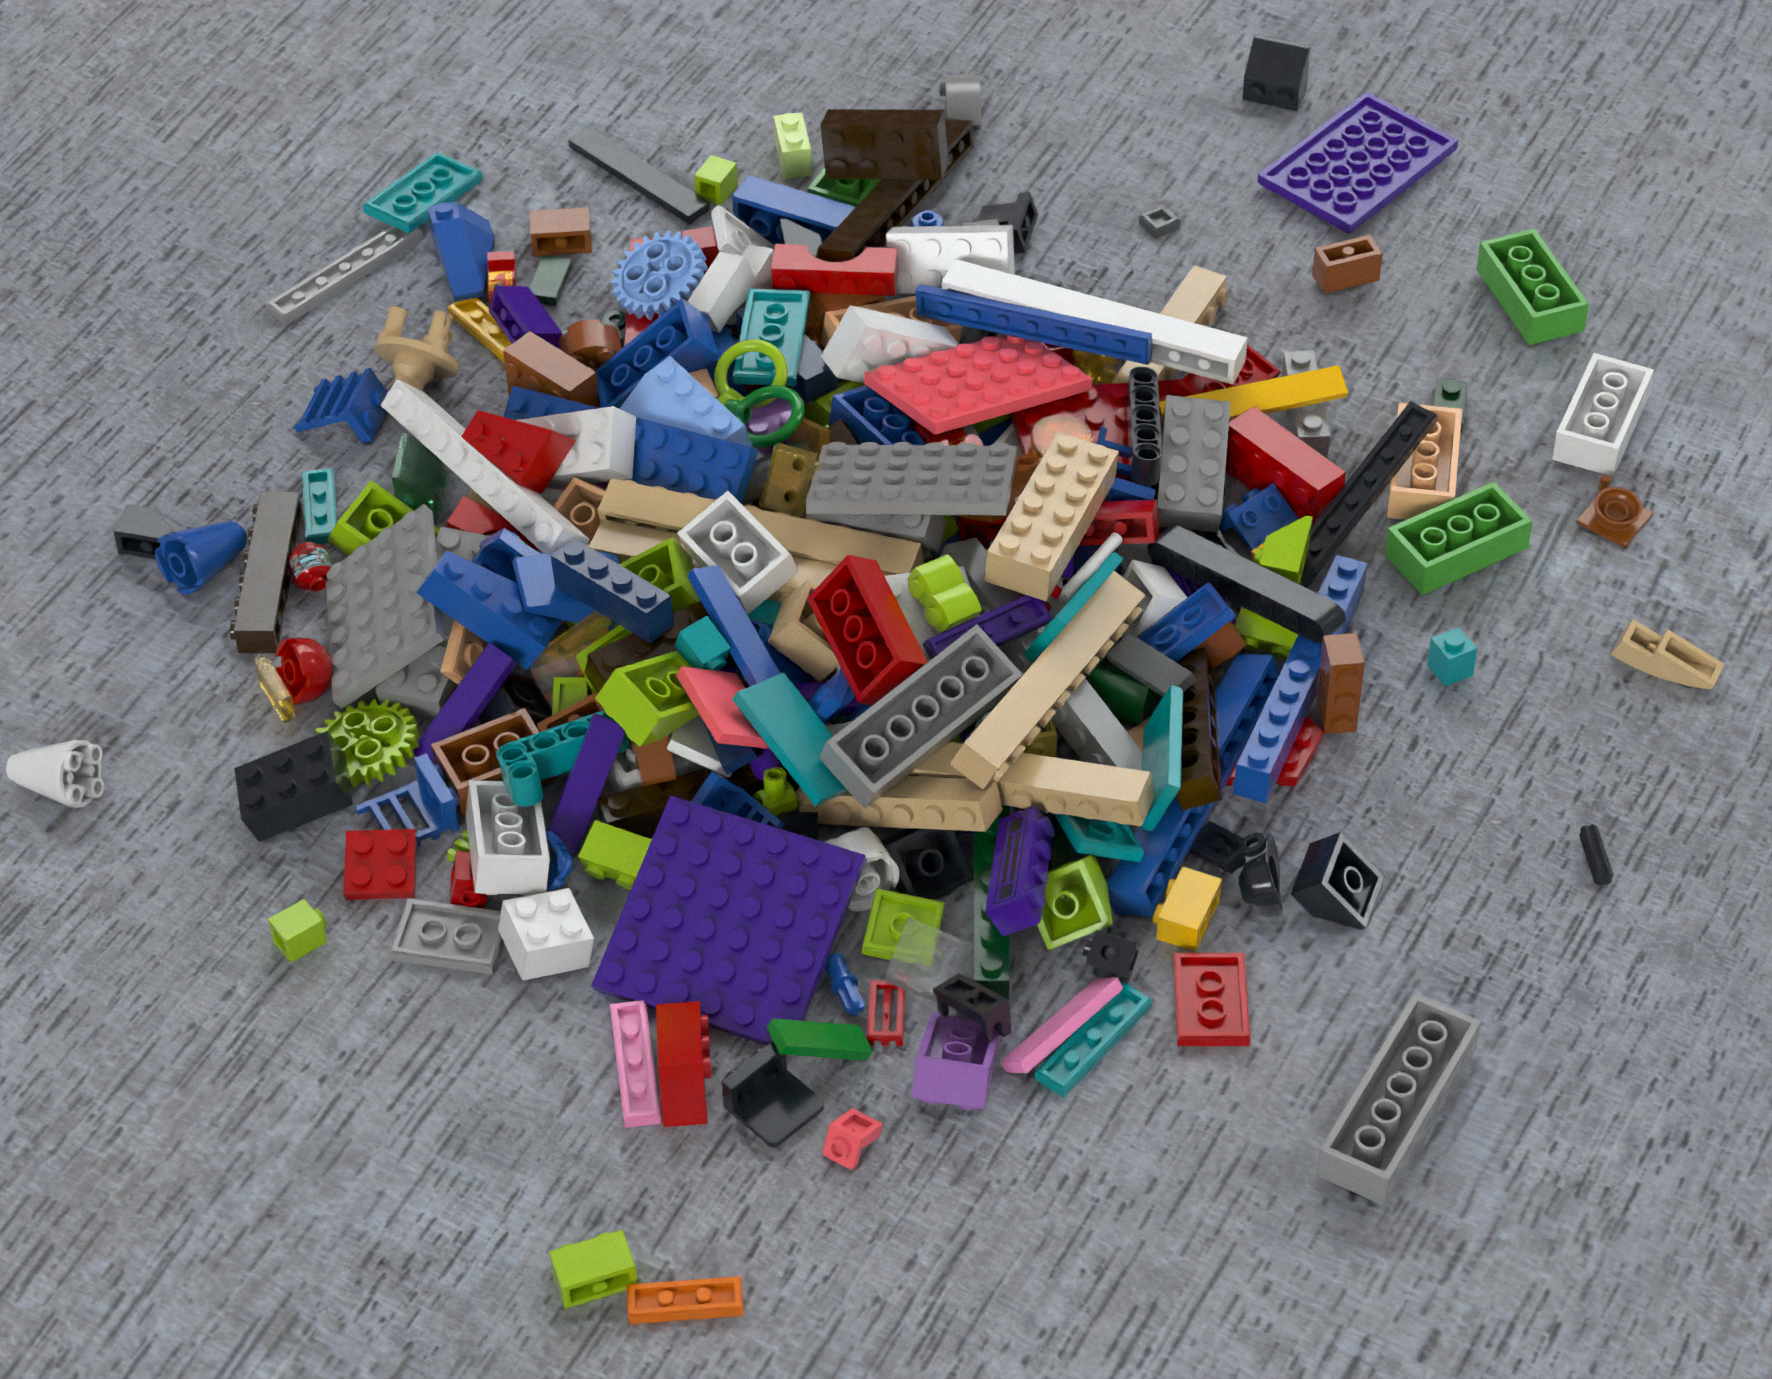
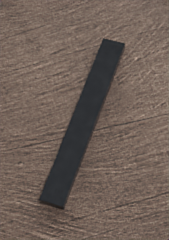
(1365, 486)

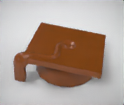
(1615, 514)

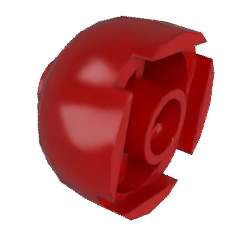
(304, 669)

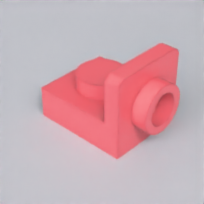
(849, 1136)

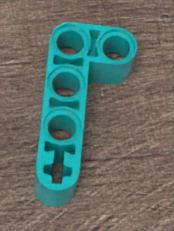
(541, 757)

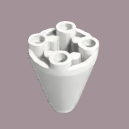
(60, 771)

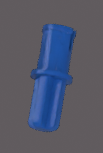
(844, 984)

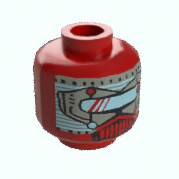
(309, 566)

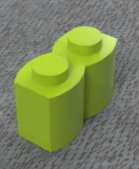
(943, 593)

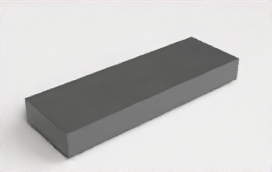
(1149, 665)

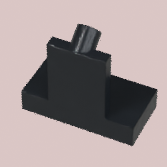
(1020, 214)

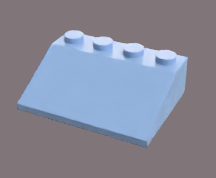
(678, 400)

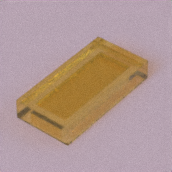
(274, 688)

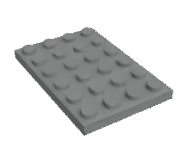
(913, 479)
(375, 608)

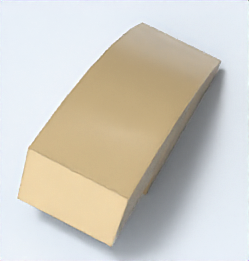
(1666, 656)

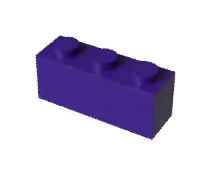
(519, 312)

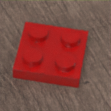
(380, 864)

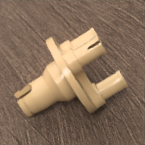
(417, 360)

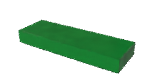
(819, 1039)

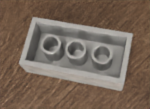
(1193, 463)

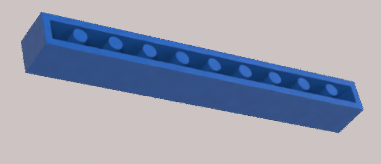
(1294, 691)
(1241, 696)

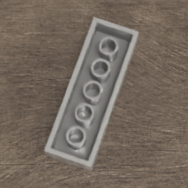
(420, 683)
(920, 716)
(1398, 1099)

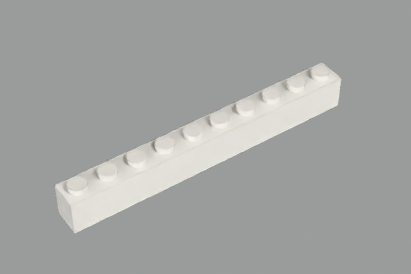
(1174, 341)
(442, 436)

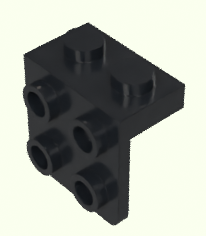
(769, 1097)

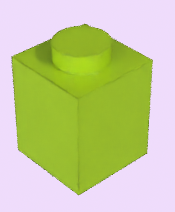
(716, 180)
(298, 930)

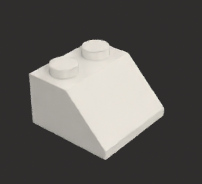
(1160, 593)

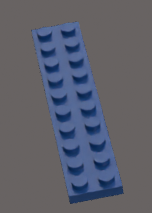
(662, 453)

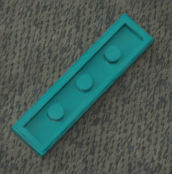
(1092, 1040)

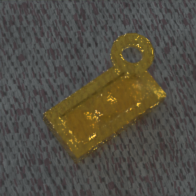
(569, 642)

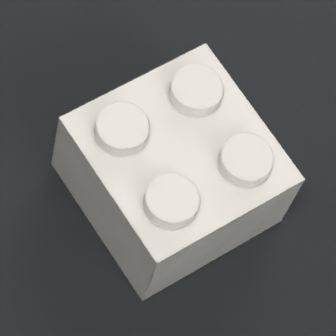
(545, 934)

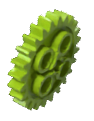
(373, 739)

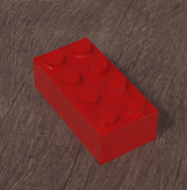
(1267, 453)
(866, 629)

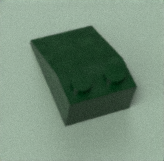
(1122, 693)

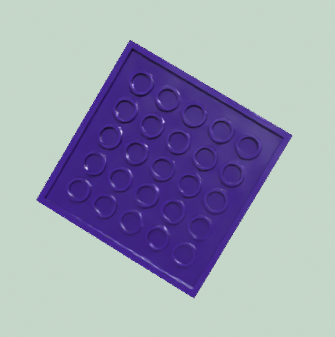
(729, 919)

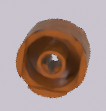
(591, 342)

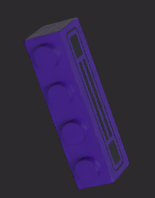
(1019, 871)

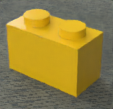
(1188, 908)

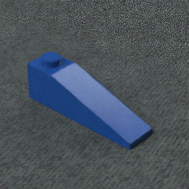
(462, 247)

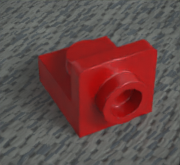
(462, 883)

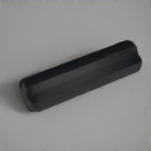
(1596, 854)

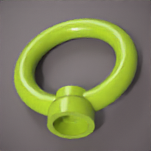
(735, 351)

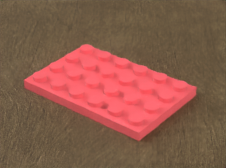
(977, 382)

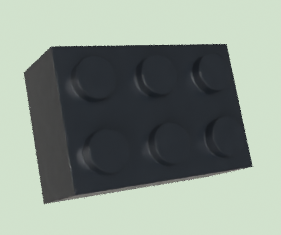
(293, 786)

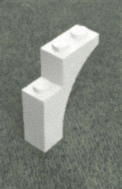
(728, 282)

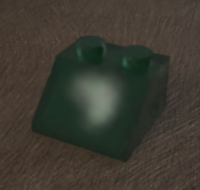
(419, 476)

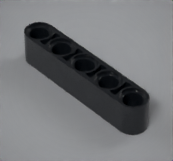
(1144, 426)

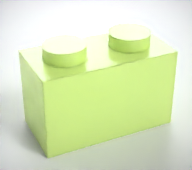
(792, 145)

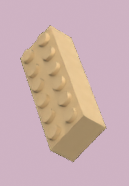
(1051, 516)

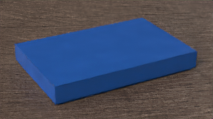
(1188, 623)

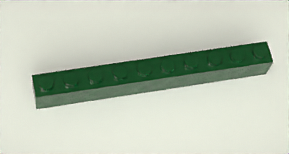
(990, 947)

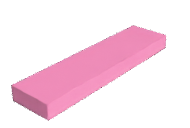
(1061, 1025)
(635, 1064)

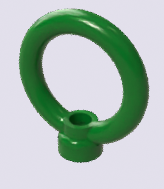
(743, 412)

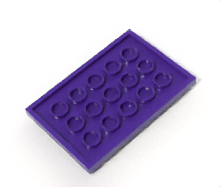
(1357, 162)

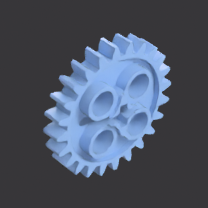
(658, 274)

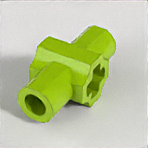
(777, 793)

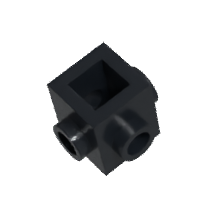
(1124, 953)

